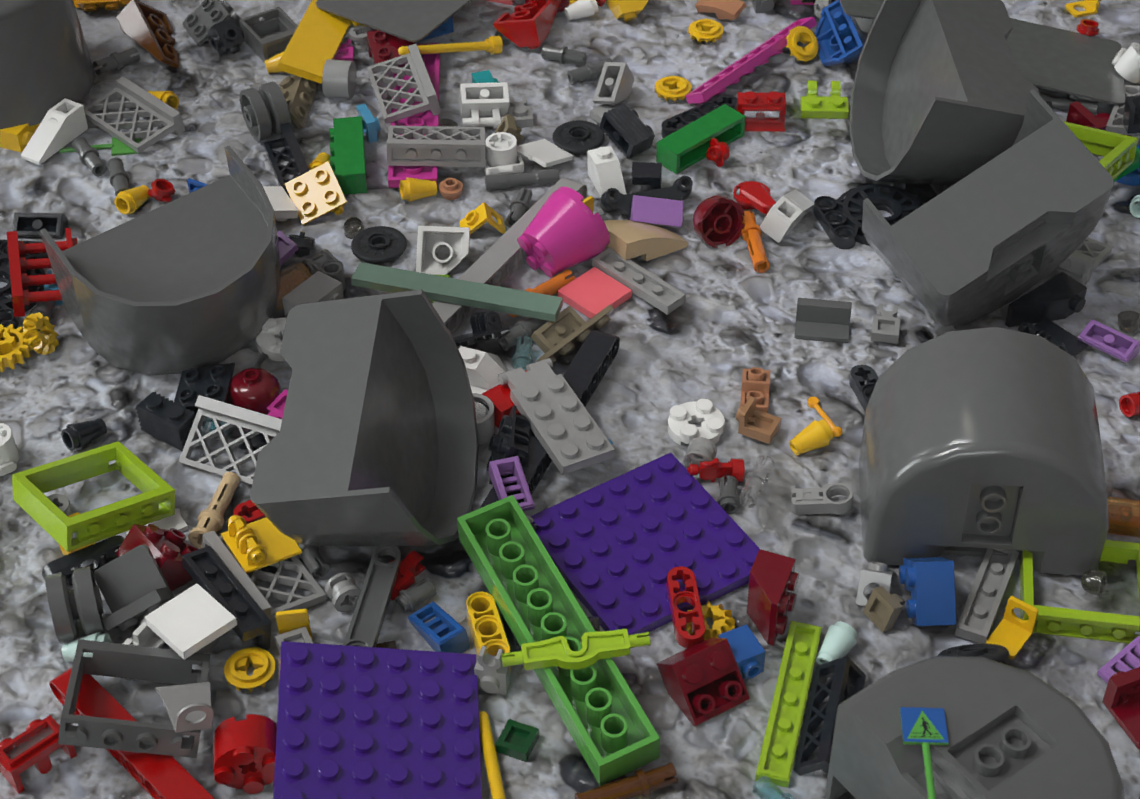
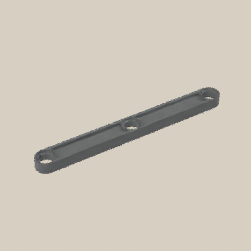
(374, 598)

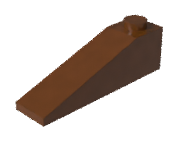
(150, 30)

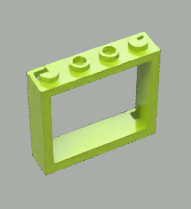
(1117, 148)
(100, 522)
(1083, 623)

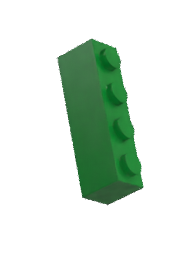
(692, 141)
(348, 154)

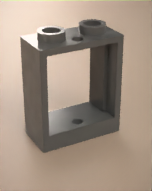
(271, 21)

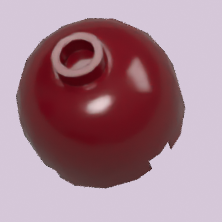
(718, 221)
(253, 389)

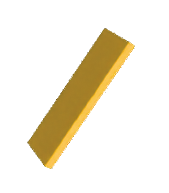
(313, 43)

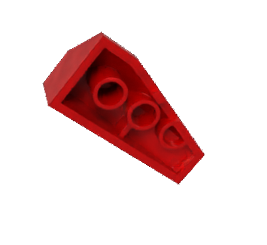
(529, 22)

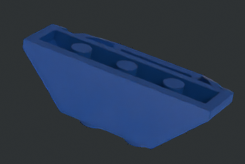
(838, 36)

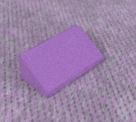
(657, 211)
(1110, 341)

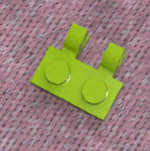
(824, 107)

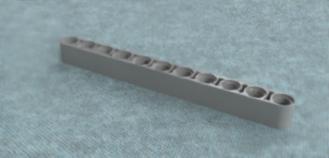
(499, 260)

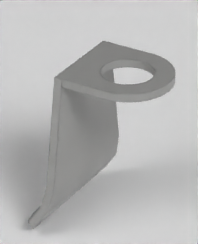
(188, 706)

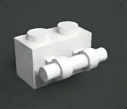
(483, 104)

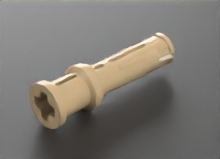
(212, 517)

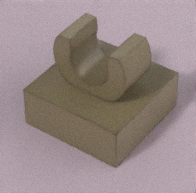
(509, 126)
(883, 608)

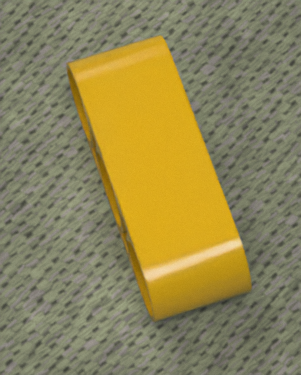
(486, 624)

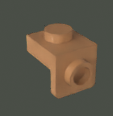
(757, 423)

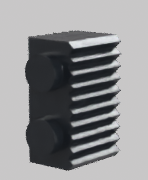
(627, 130)
(165, 419)

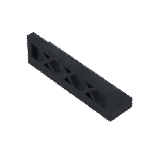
(291, 153)
(222, 585)
(845, 683)

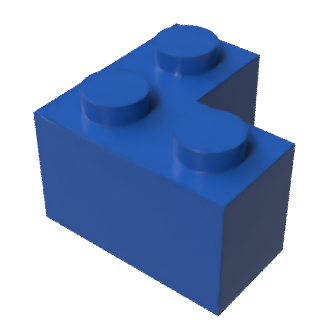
(931, 589)

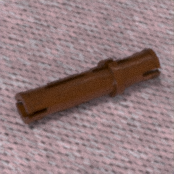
(639, 784)

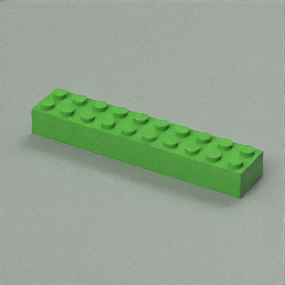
(540, 606)

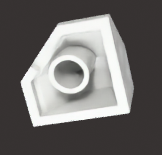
(441, 248)
(482, 367)

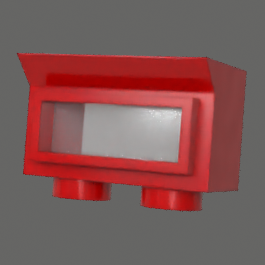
(762, 111)
(31, 749)

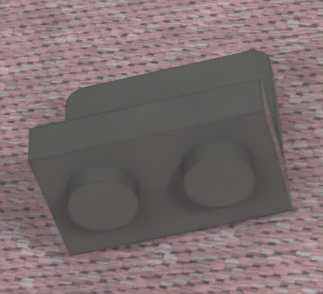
(205, 16)
(132, 587)

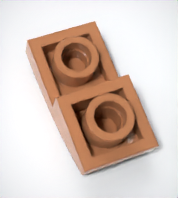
(723, 8)
(757, 385)

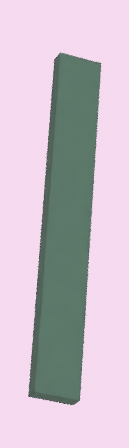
(459, 291)

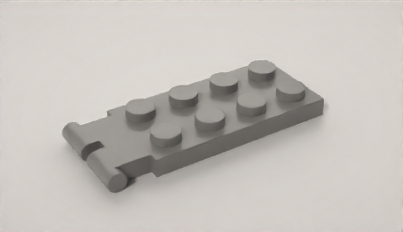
(557, 417)

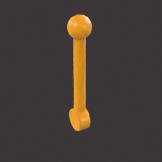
(813, 402)

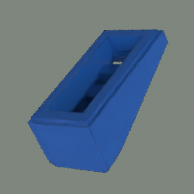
(442, 632)

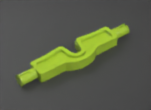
(558, 653)

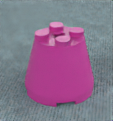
(563, 233)

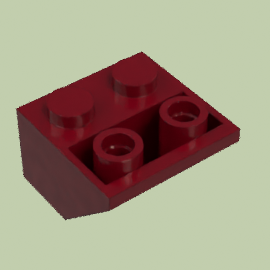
(166, 548)
(771, 593)
(704, 680)

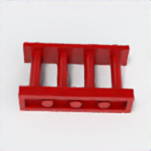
(18, 274)

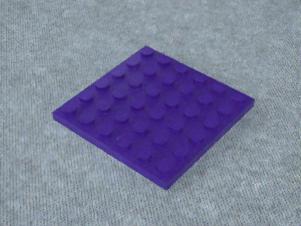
(631, 532)
(376, 724)

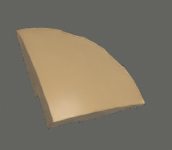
(642, 239)

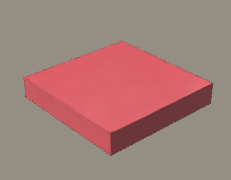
(594, 292)

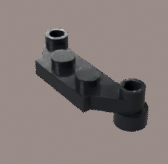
(623, 203)

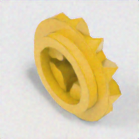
(705, 30)
(805, 36)
(666, 87)
(44, 342)
(722, 620)
(238, 664)

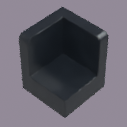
(1131, 115)
(647, 174)

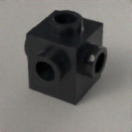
(226, 37)

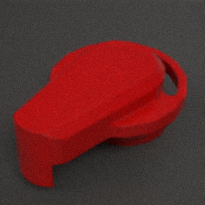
(754, 196)

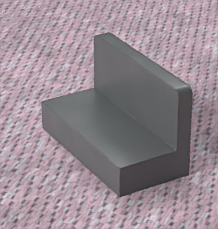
(822, 320)

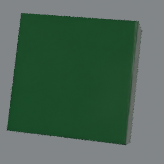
(517, 740)

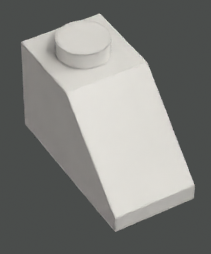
(605, 170)

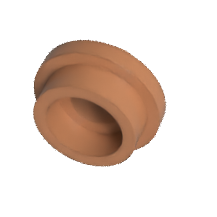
(451, 188)

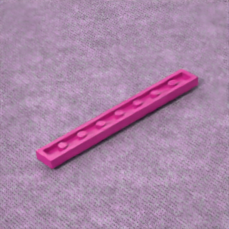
(745, 65)

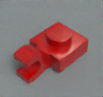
(408, 571)

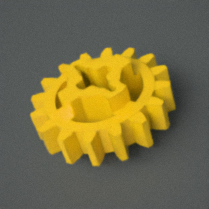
(12, 347)

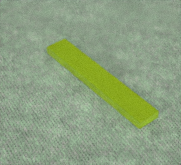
(789, 703)

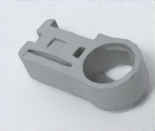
(817, 500)

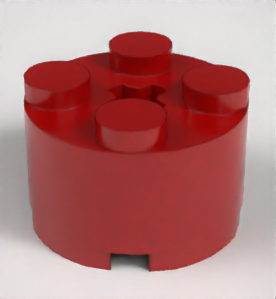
(245, 753)

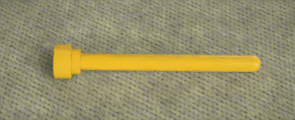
(492, 45)
(490, 757)

